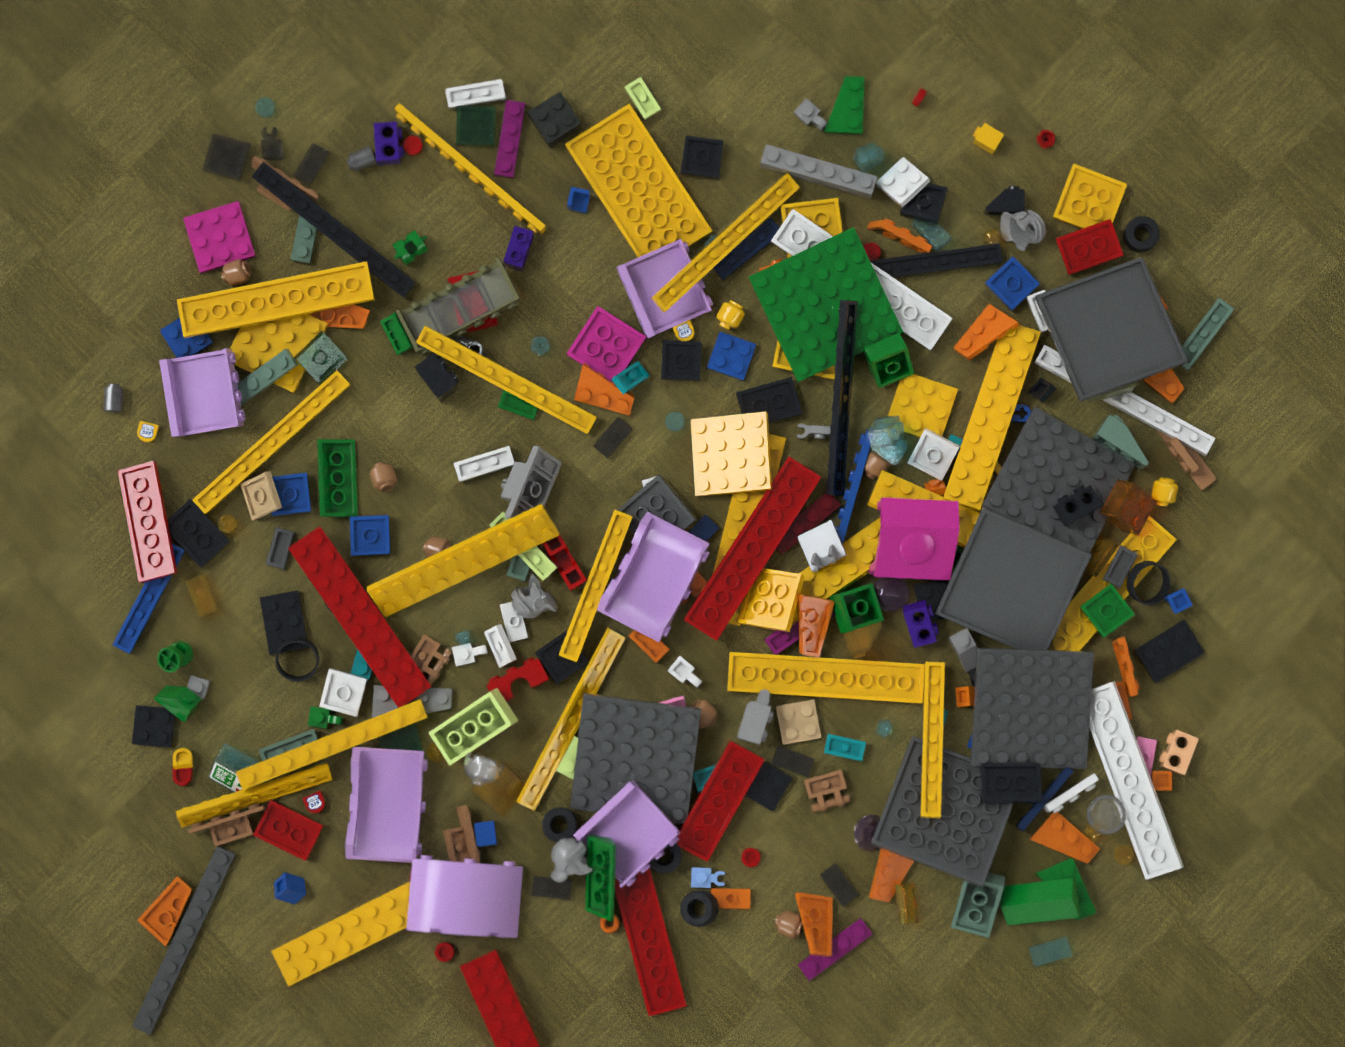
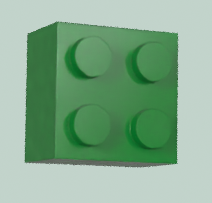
(888, 360)
(856, 608)

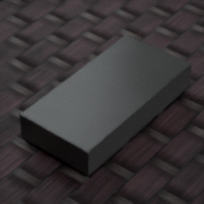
(279, 552)
(1120, 566)

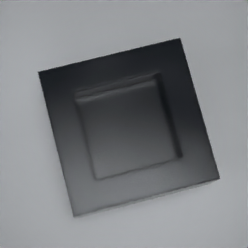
(1042, 390)

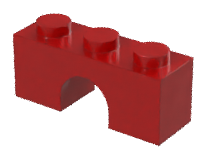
(565, 562)
(531, 671)

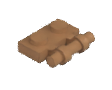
(424, 653)
(826, 784)

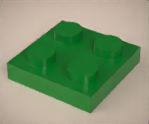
(1107, 610)

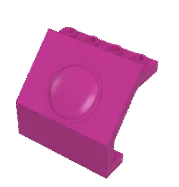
(916, 539)

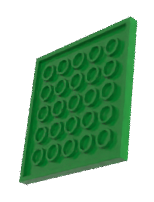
(805, 297)

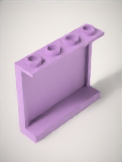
(648, 275)
(202, 393)
(635, 828)

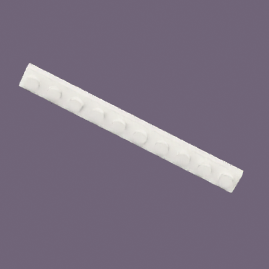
(1139, 409)

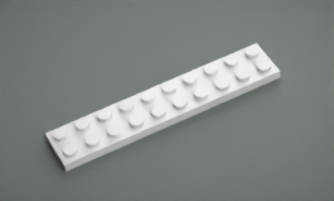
(915, 314)
(1132, 783)

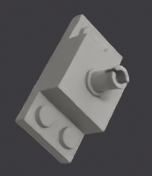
(530, 482)

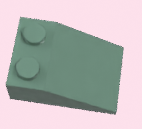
(1118, 438)
(978, 905)

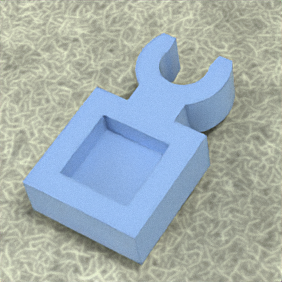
(702, 877)

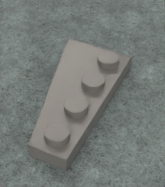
(432, 699)

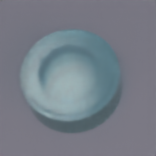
(265, 107)
(674, 421)

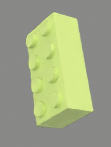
(473, 726)

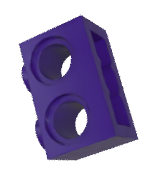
(383, 143)
(518, 248)
(916, 624)

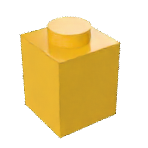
(987, 138)

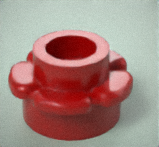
(1046, 134)

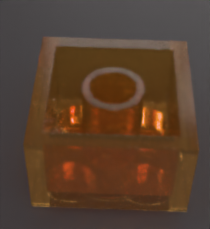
(1128, 507)

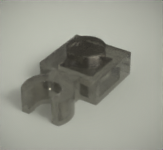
(271, 146)

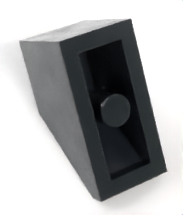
(1010, 200)

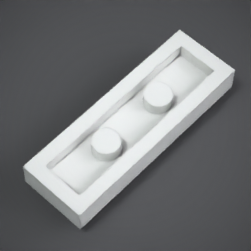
(475, 93)
(484, 463)
(1071, 794)

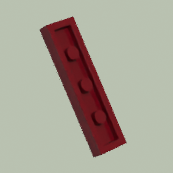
(808, 520)

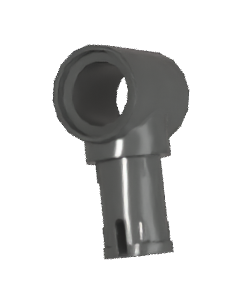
(471, 344)

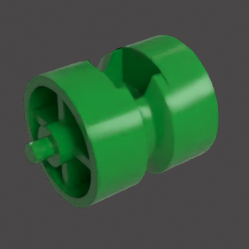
(410, 247)
(175, 656)

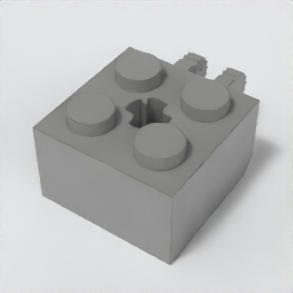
(755, 719)

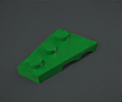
(848, 108)

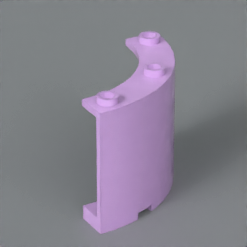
(654, 577)
(385, 804)
(464, 897)

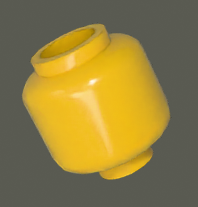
(730, 315)
(1164, 491)

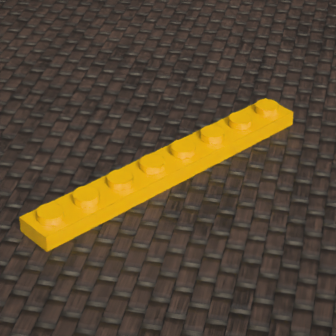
(595, 586)
(932, 740)
(254, 795)

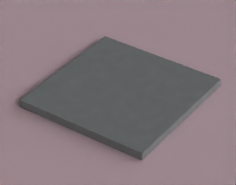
(1111, 329)
(1012, 582)

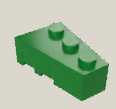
(1068, 869)

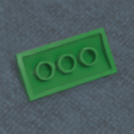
(337, 478)
(601, 880)
(1040, 901)

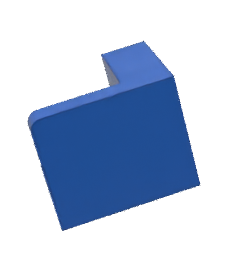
(578, 200)
(1178, 601)
(485, 833)
(289, 888)

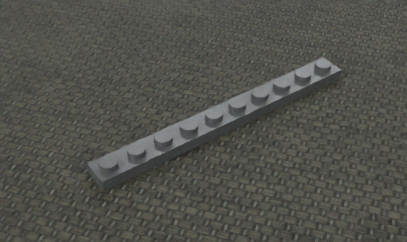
(183, 940)

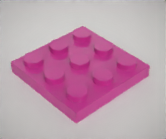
(219, 236)
(606, 344)

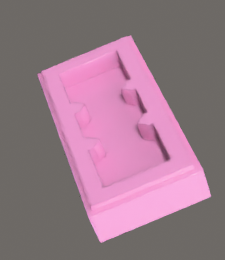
(1147, 749)

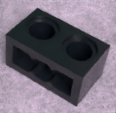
(1079, 508)

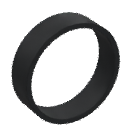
(1164, 588)
(291, 677)

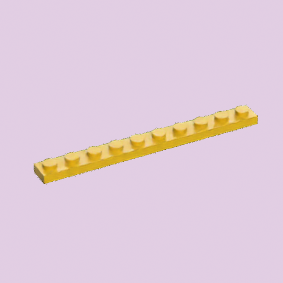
(463, 164)
(725, 242)
(506, 379)
(271, 442)
(570, 720)
(331, 744)

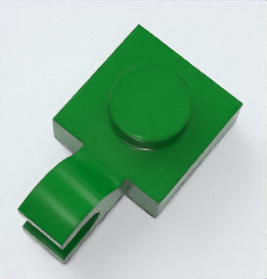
(321, 718)

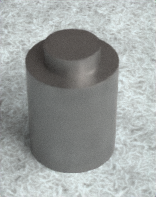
(361, 159)
(113, 398)

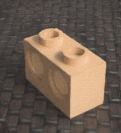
(1183, 754)

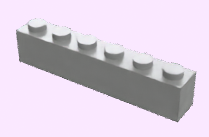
(818, 171)

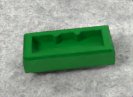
(396, 334)
(516, 405)

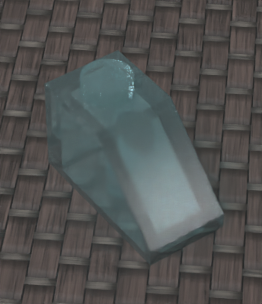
(868, 156)

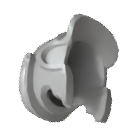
(1022, 228)
(532, 600)
(569, 859)

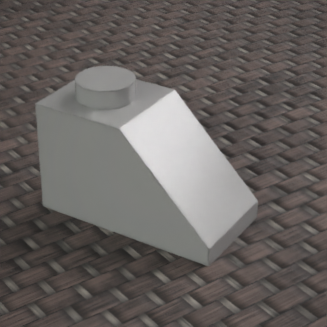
(965, 649)

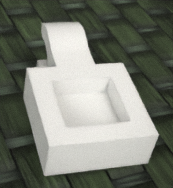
(465, 654)
(683, 670)

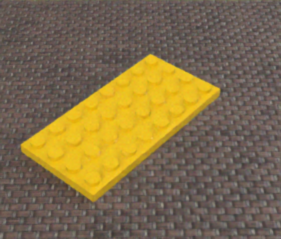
(637, 184)

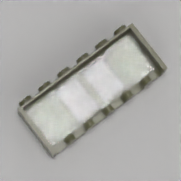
(462, 304)

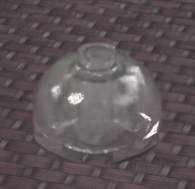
(482, 769)
(1106, 814)

